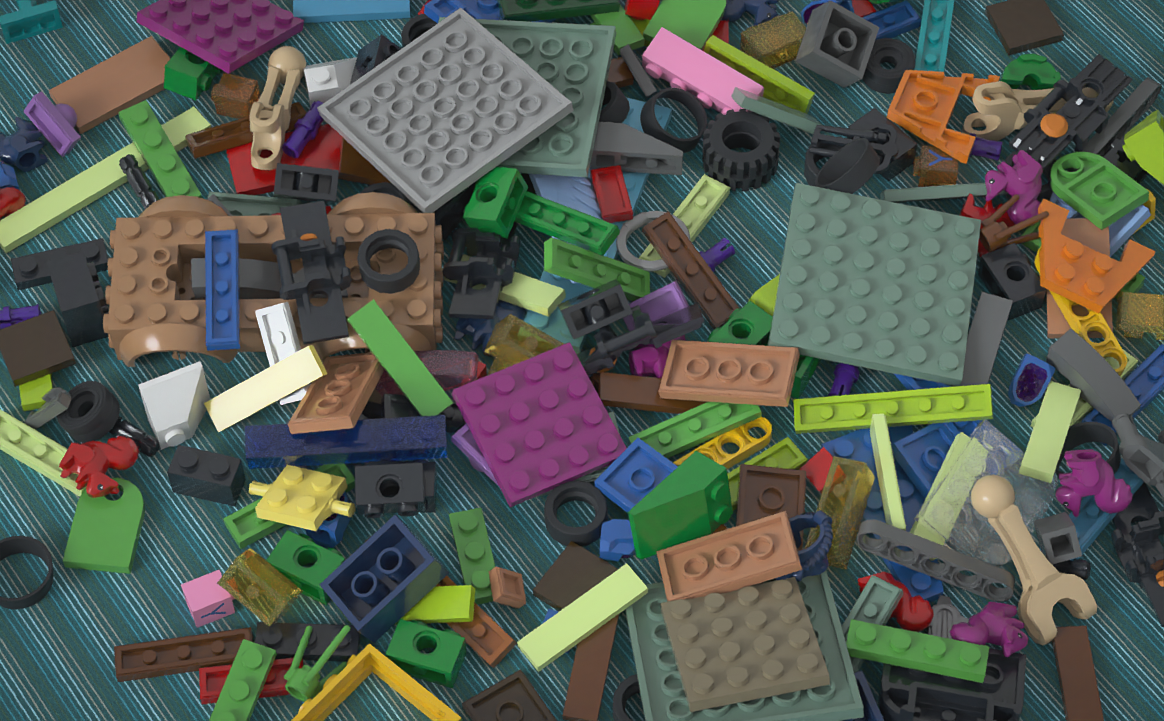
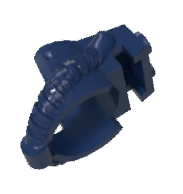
(813, 558)

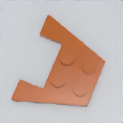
(926, 105)
(1080, 271)

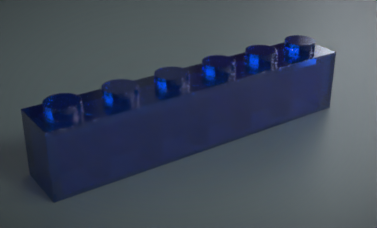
(368, 441)

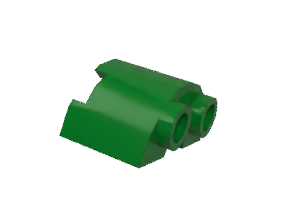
(1030, 71)

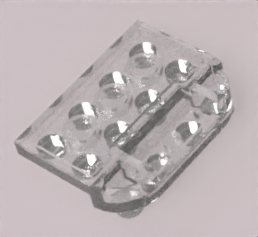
(949, 509)

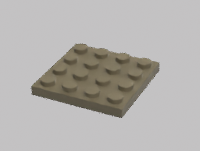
(744, 644)

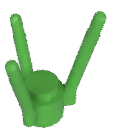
(304, 682)

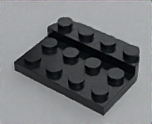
(929, 696)

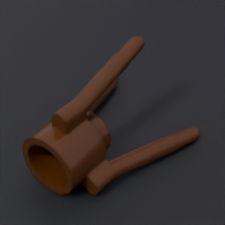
(996, 235)

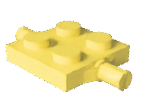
(301, 498)

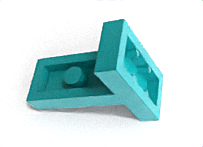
(30, 20)

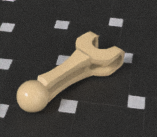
(1007, 109)
(270, 121)
(1040, 580)

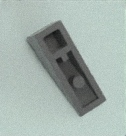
(634, 151)

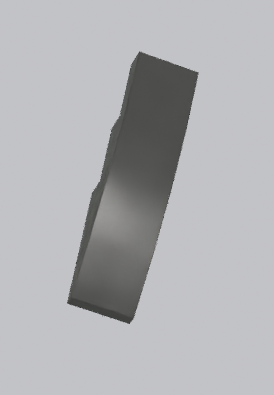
(985, 338)

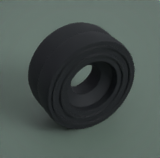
(890, 51)
(98, 420)

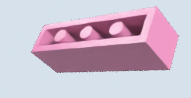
(696, 72)

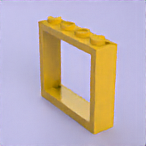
(358, 668)

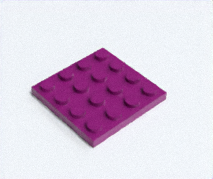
(221, 30)
(539, 424)

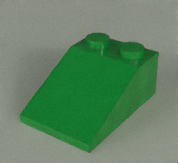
(682, 507)

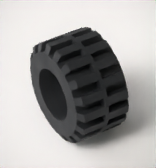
(741, 131)

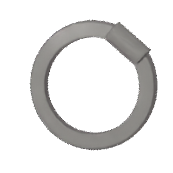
(632, 225)

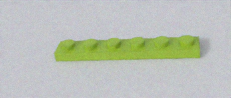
(899, 407)

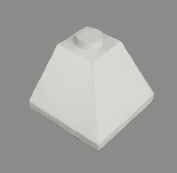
(328, 78)
(175, 404)

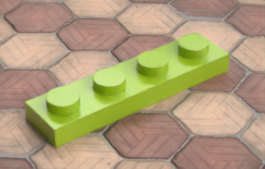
(776, 85)

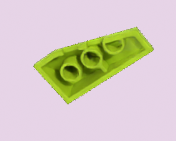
(1146, 145)

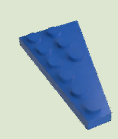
(859, 447)

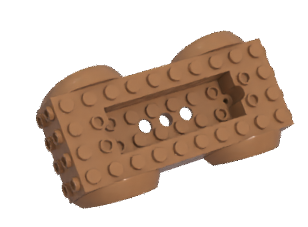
(154, 296)

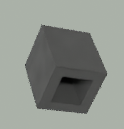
(1057, 538)

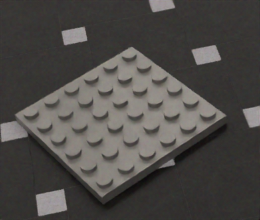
(445, 110)

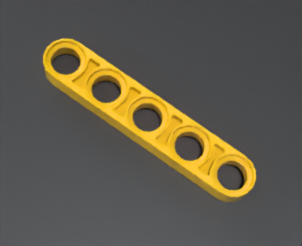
(1091, 322)
(740, 436)

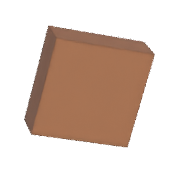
(507, 587)

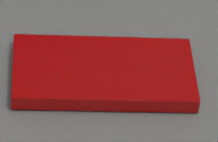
(318, 153)

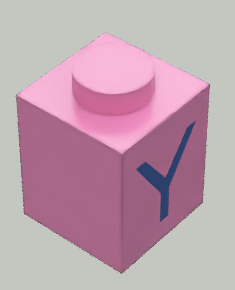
(207, 599)

